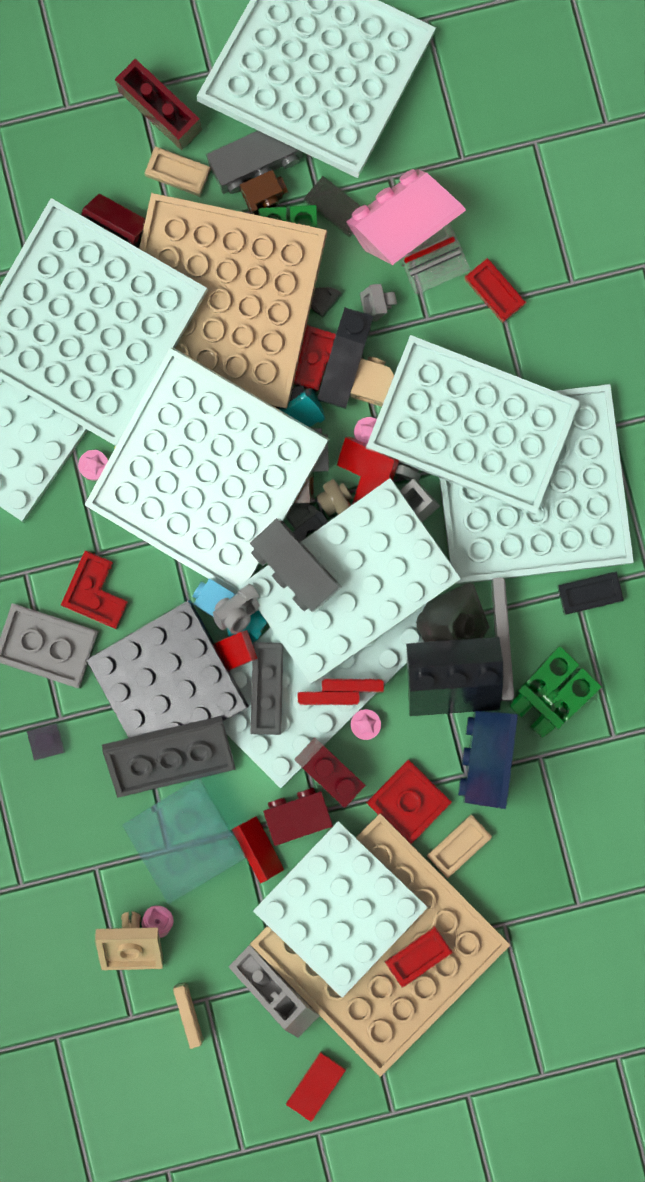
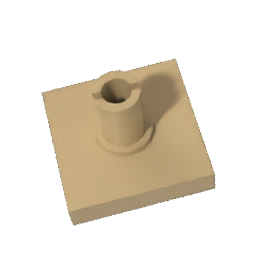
(129, 946)

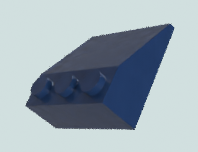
(488, 759)

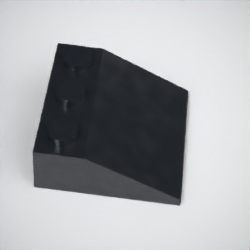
(454, 676)

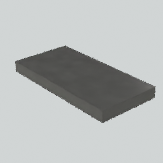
(168, 756)

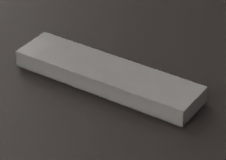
(501, 630)

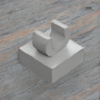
(375, 302)

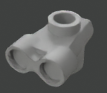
(236, 612)

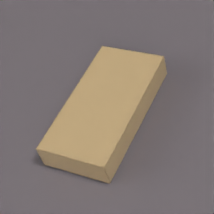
(177, 171)
(459, 846)
(188, 1015)

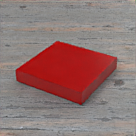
(409, 801)

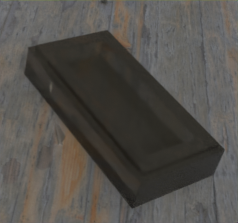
(332, 204)

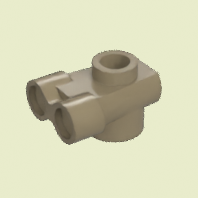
(334, 498)

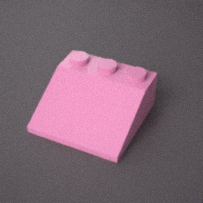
(404, 216)

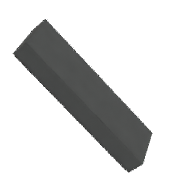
(267, 689)

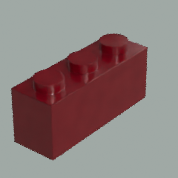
(158, 104)

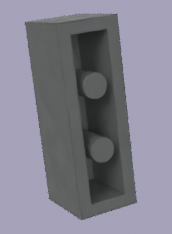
(250, 158)
(294, 566)

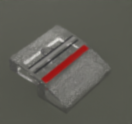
(435, 261)

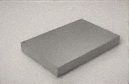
(46, 645)

